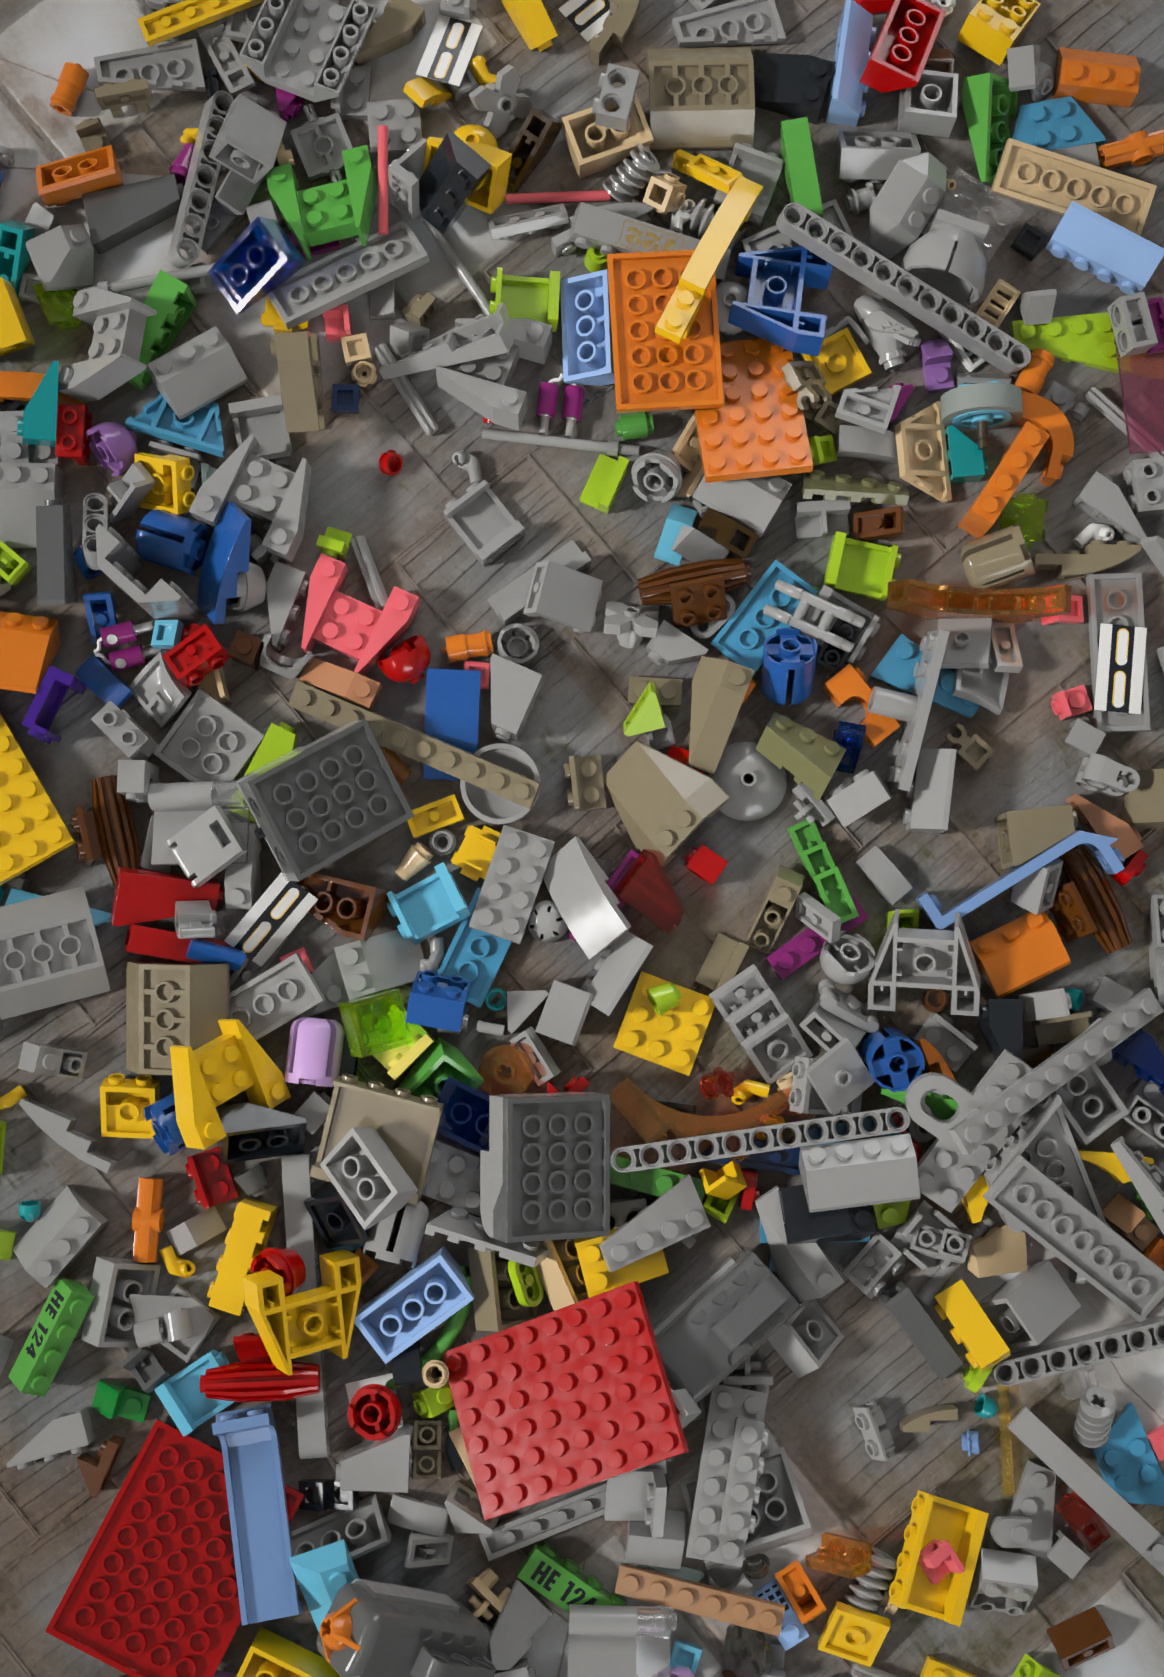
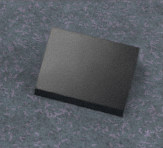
(335, 1219)

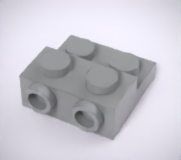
(11, 445)

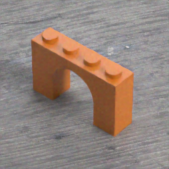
(1004, 480)

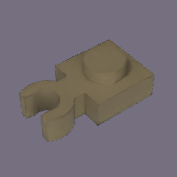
(972, 750)

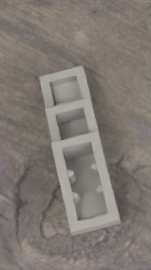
(60, 1129)

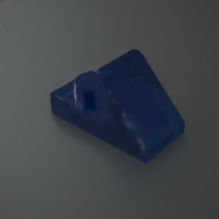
(851, 738)

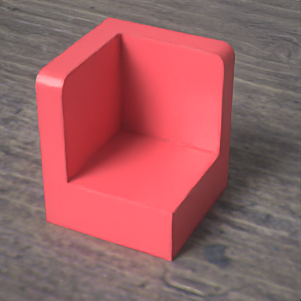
(338, 323)
(938, 1560)

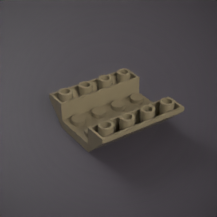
(701, 97)
(172, 1008)

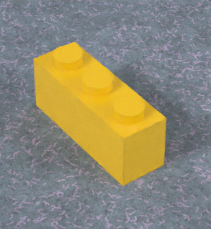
(971, 1327)

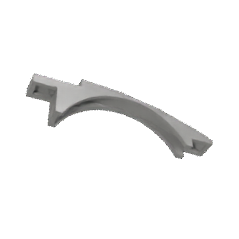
(1090, 1487)

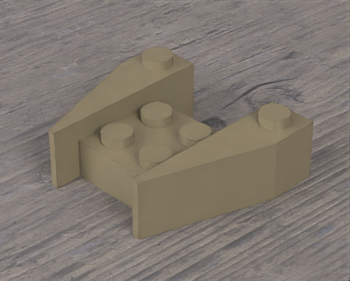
(300, 380)

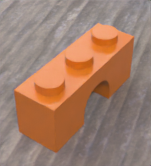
(850, 686)

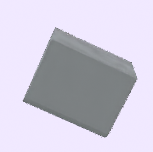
(564, 1013)
(657, 1552)

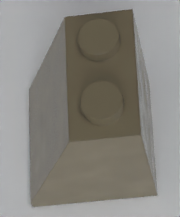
(1146, 803)
(1031, 831)

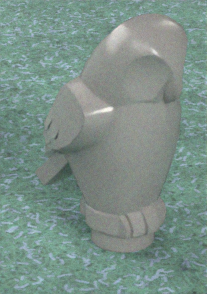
(886, 330)

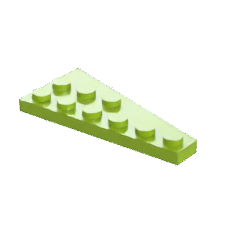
(1073, 338)

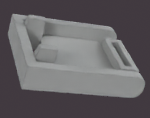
(200, 849)

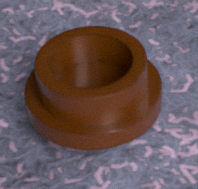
(934, 999)

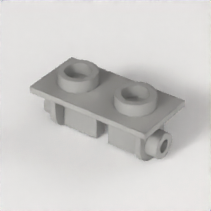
(877, 1442)

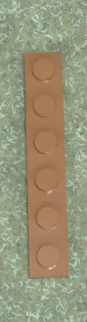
(700, 1599)

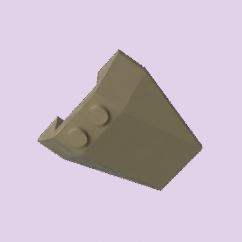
(660, 799)

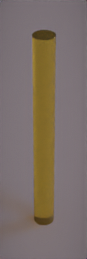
(1005, 1440)

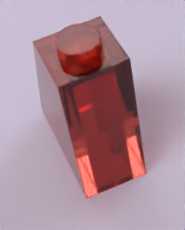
(650, 892)

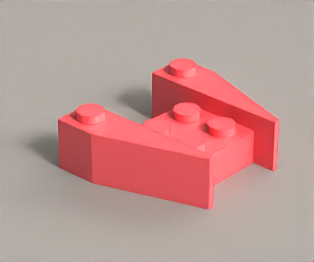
(350, 624)

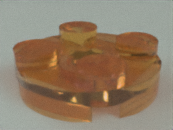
(511, 1057)

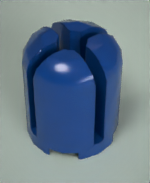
(173, 541)
(786, 665)
(892, 1047)
(165, 1126)

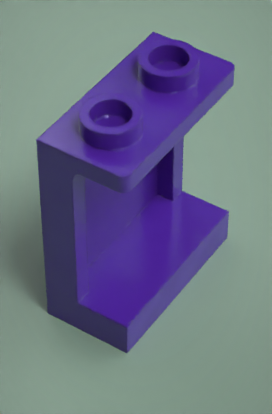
(48, 701)

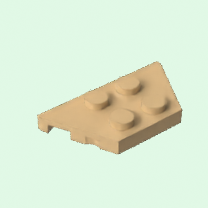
(924, 452)

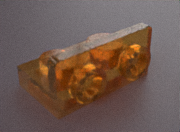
(841, 1556)

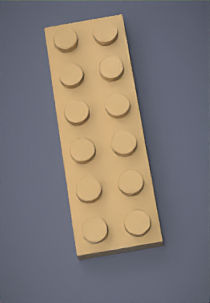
(1057, 180)

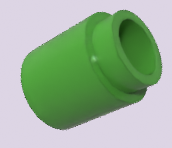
(634, 425)

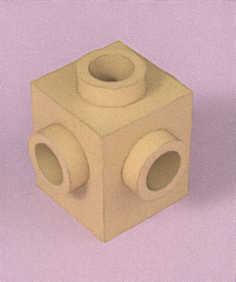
(665, 193)

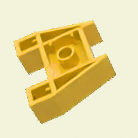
(217, 1074)
(307, 1319)

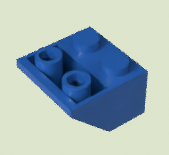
(438, 1001)

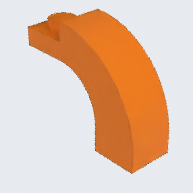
(1052, 421)

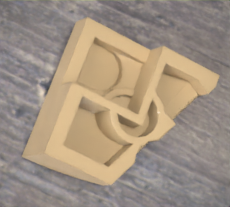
(998, 1253)

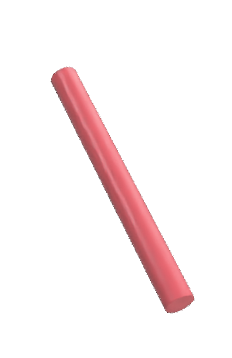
(557, 197)
(383, 212)

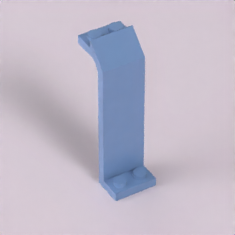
(1108, 857)
(258, 1514)

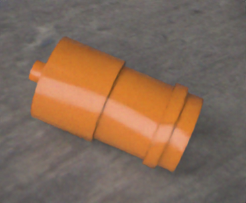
(69, 87)
(1034, 373)
(467, 646)

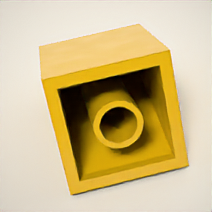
(13, 325)

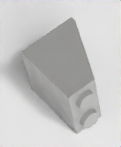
(248, 139)
(512, 697)
(1030, 1305)
(379, 1464)

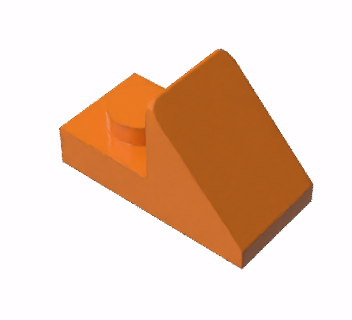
(800, 1592)

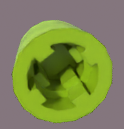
(595, 260)
(663, 997)

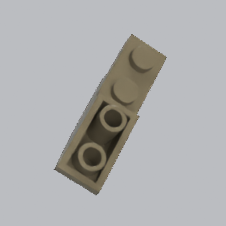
(616, 28)
(1094, 559)

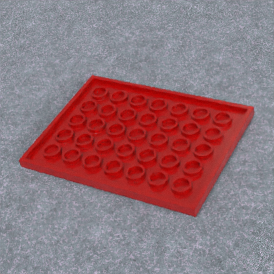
(564, 1401)
(162, 1567)

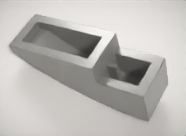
(866, 444)

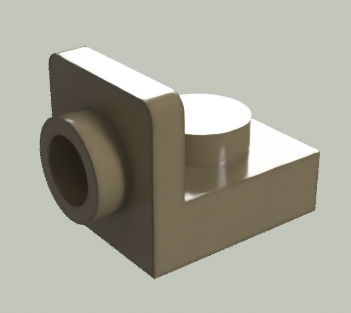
(92, 134)
(420, 309)

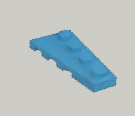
(898, 668)

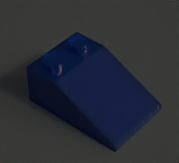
(255, 264)
(465, 1114)

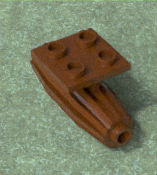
(694, 589)
(107, 830)
(1088, 903)

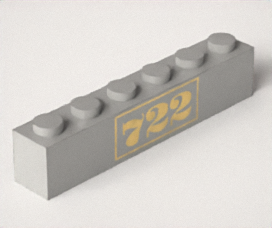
(621, 234)

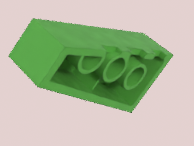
(174, 307)

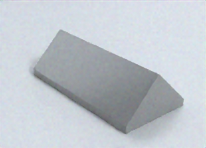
(361, 1529)

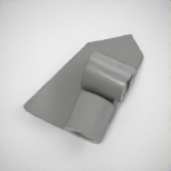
(168, 1318)
(516, 1625)

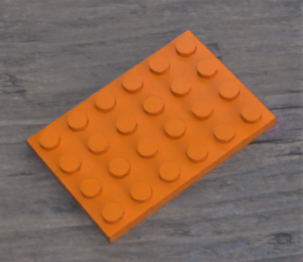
(649, 368)
(760, 423)

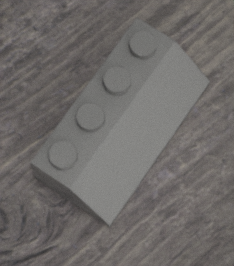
(859, 1172)

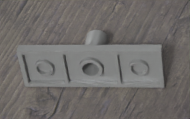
(912, 708)

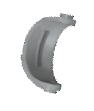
(280, 664)

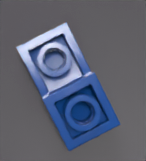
(104, 682)

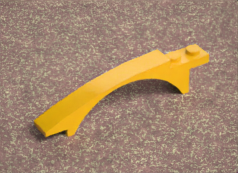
(702, 266)
(975, 1203)

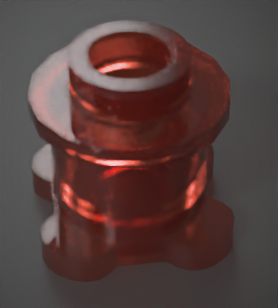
(718, 1083)

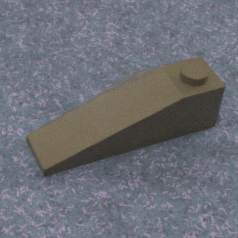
(715, 703)

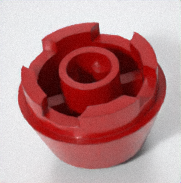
(283, 1262)
(374, 1412)

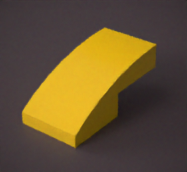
(427, 91)

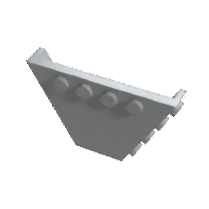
(1049, 1146)

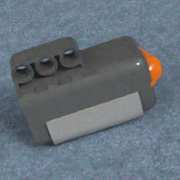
(721, 1323)
(402, 1633)

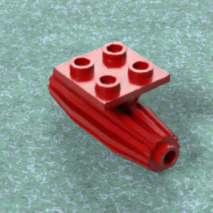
(257, 1377)

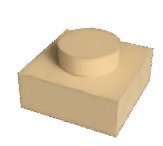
(356, 348)

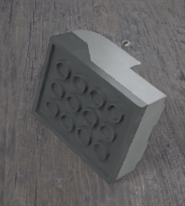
(324, 799)
(546, 1167)

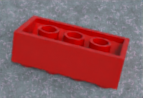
(902, 45)

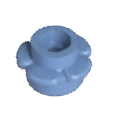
(971, 1442)

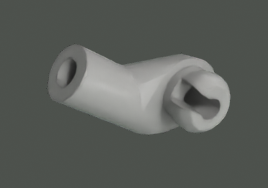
(468, 463)
(436, 955)

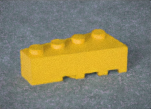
(244, 1241)

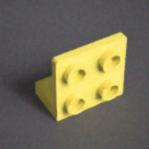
(402, 1057)

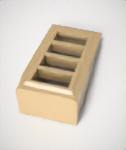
(1002, 294)

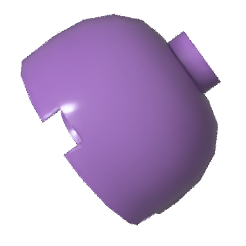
(113, 446)

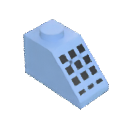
(792, 1629)

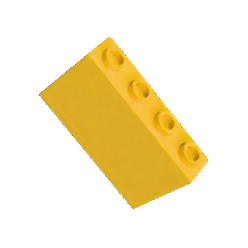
(944, 1521)

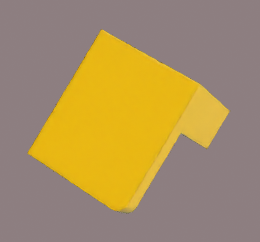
(724, 1182)

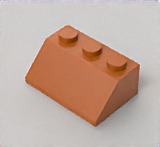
(1096, 77)
(78, 175)
(1019, 953)

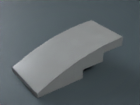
(584, 898)
(760, 1024)

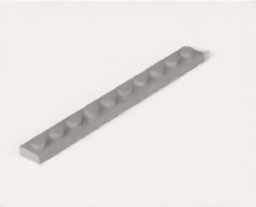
(1055, 1071)

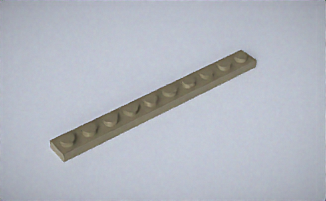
(418, 745)

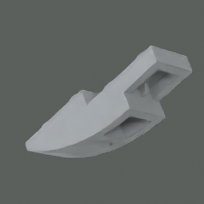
(639, 211)
(1156, 946)

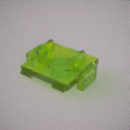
(57, 306)
(1028, 513)

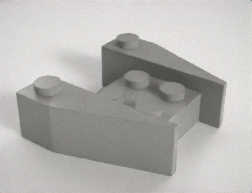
(115, 344)
(485, 381)
(261, 491)
(925, 961)

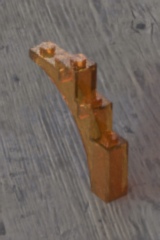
(1002, 605)
(652, 1120)

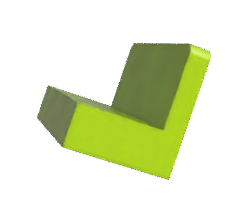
(604, 482)

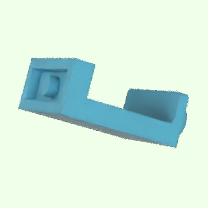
(428, 906)
(183, 1396)

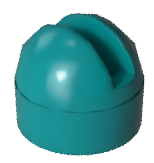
(1076, 998)
(500, 1004)
(29, 1210)
(985, 1406)

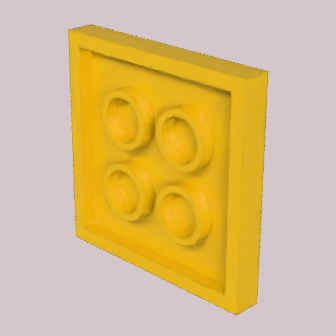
(667, 1039)

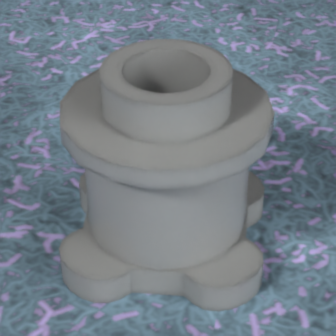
(860, 199)

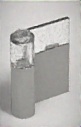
(182, 802)
(619, 1641)

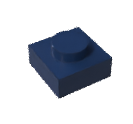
(345, 398)

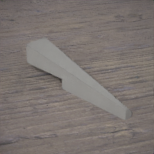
(470, 342)
(1146, 1179)

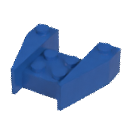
(776, 297)

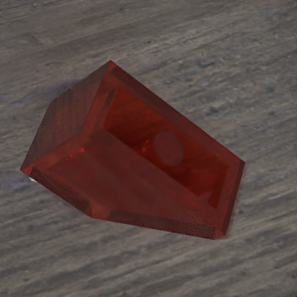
(1082, 1521)

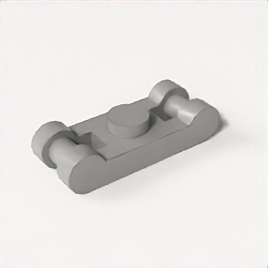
(847, 1007)

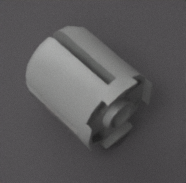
(408, 1238)

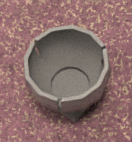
(950, 257)

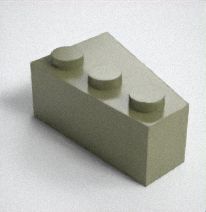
(801, 752)

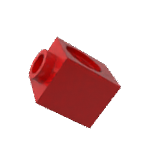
(705, 864)

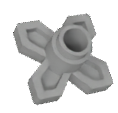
(501, 100)
(631, 622)

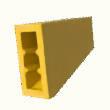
(532, 22)

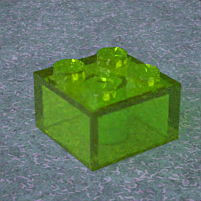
(375, 1023)

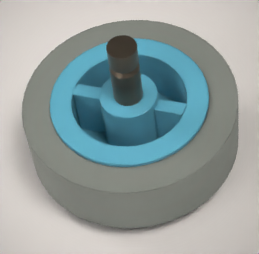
(982, 408)

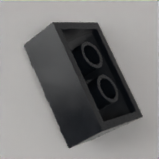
(450, 182)

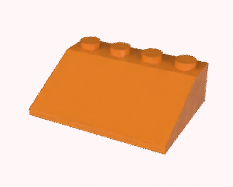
(26, 650)

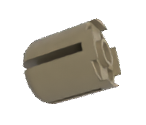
(997, 559)

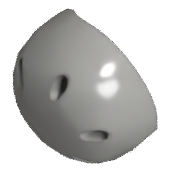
(517, 646)
(546, 922)

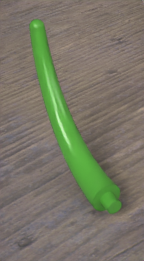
(448, 1335)

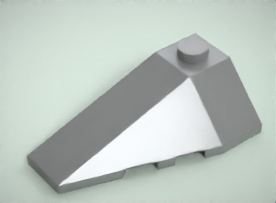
(802, 1268)

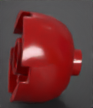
(406, 660)

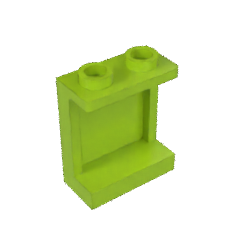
(527, 296)
(860, 567)

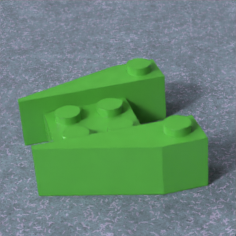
(328, 210)

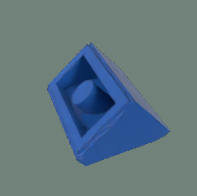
(215, 953)

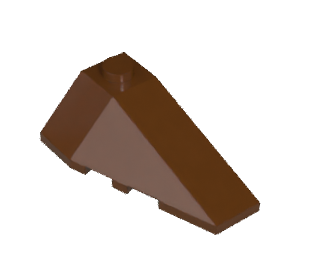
(346, 905)

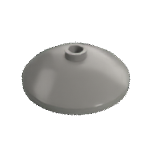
(751, 800)
(490, 806)

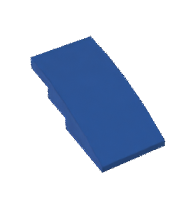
(223, 560)
(452, 712)

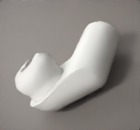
(681, 216)
(1094, 532)

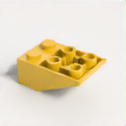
(997, 26)

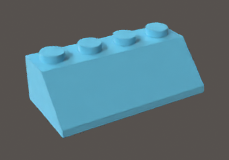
(322, 1575)

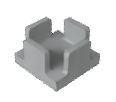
(903, 1236)

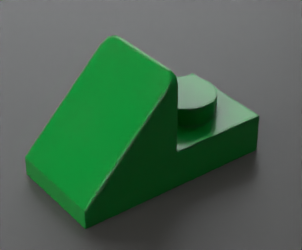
(121, 1401)

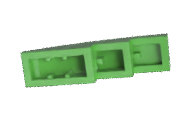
(822, 870)

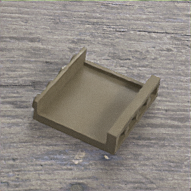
(402, 1121)

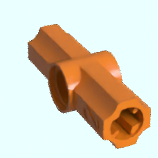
(1134, 149)
(148, 1219)

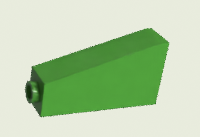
(800, 165)

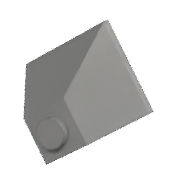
(63, 257)

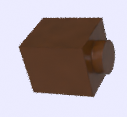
(246, 649)

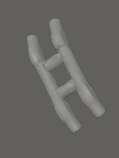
(820, 631)

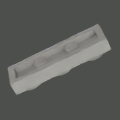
(528, 221)

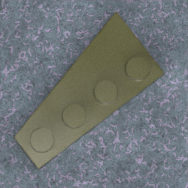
(853, 489)

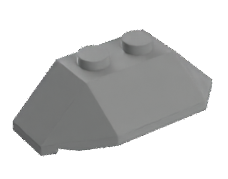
(906, 203)

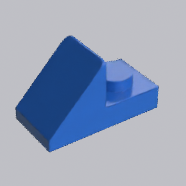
(100, 612)

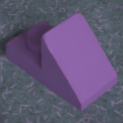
(936, 365)

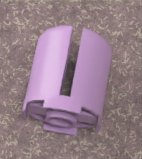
(314, 1051)

